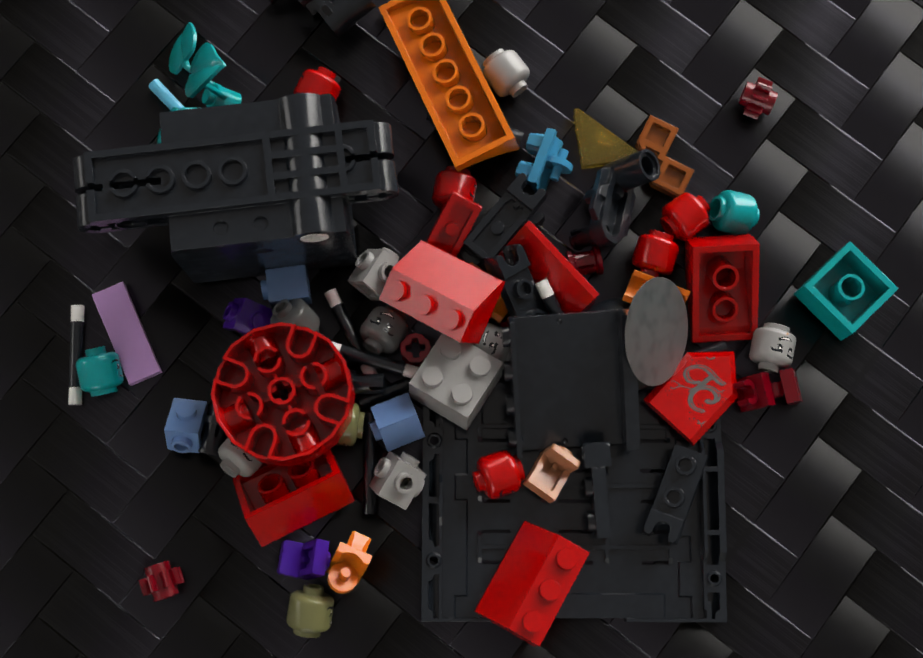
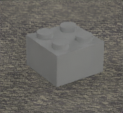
(455, 380)

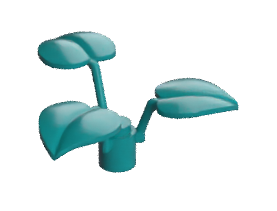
(203, 69)

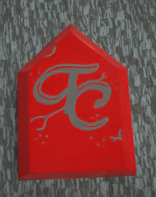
(696, 393)

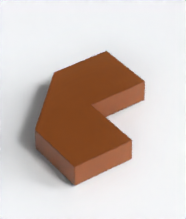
(658, 137)

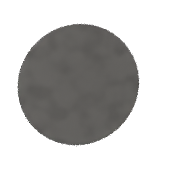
(656, 331)

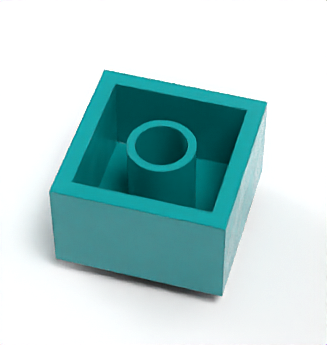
(846, 291)

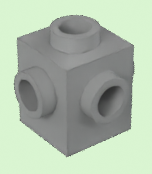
(372, 271)
(398, 479)

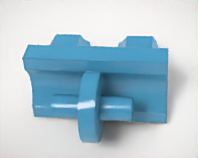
(549, 160)

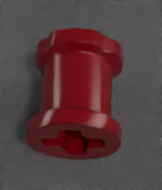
(586, 261)
(406, 344)

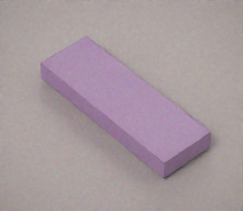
(126, 333)

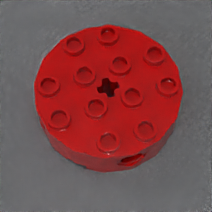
(249, 394)

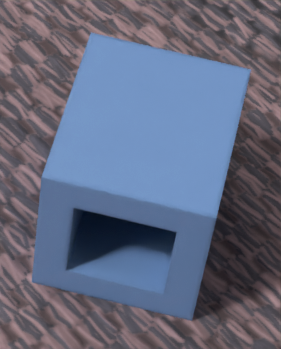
(287, 284)
(396, 422)

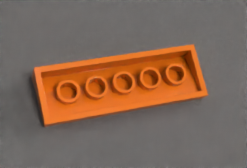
(449, 80)

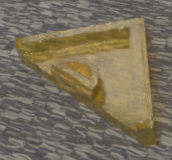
(596, 143)

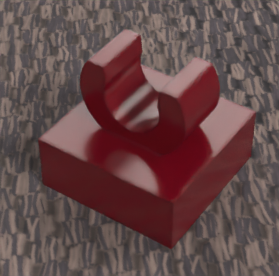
(788, 387)
(754, 392)

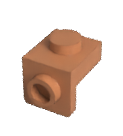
(551, 472)

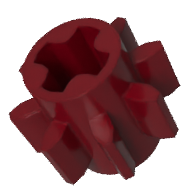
(758, 98)
(161, 581)

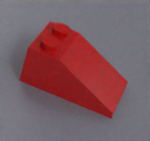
(723, 287)

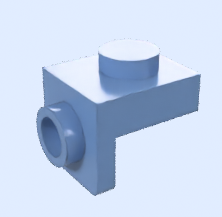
(185, 425)

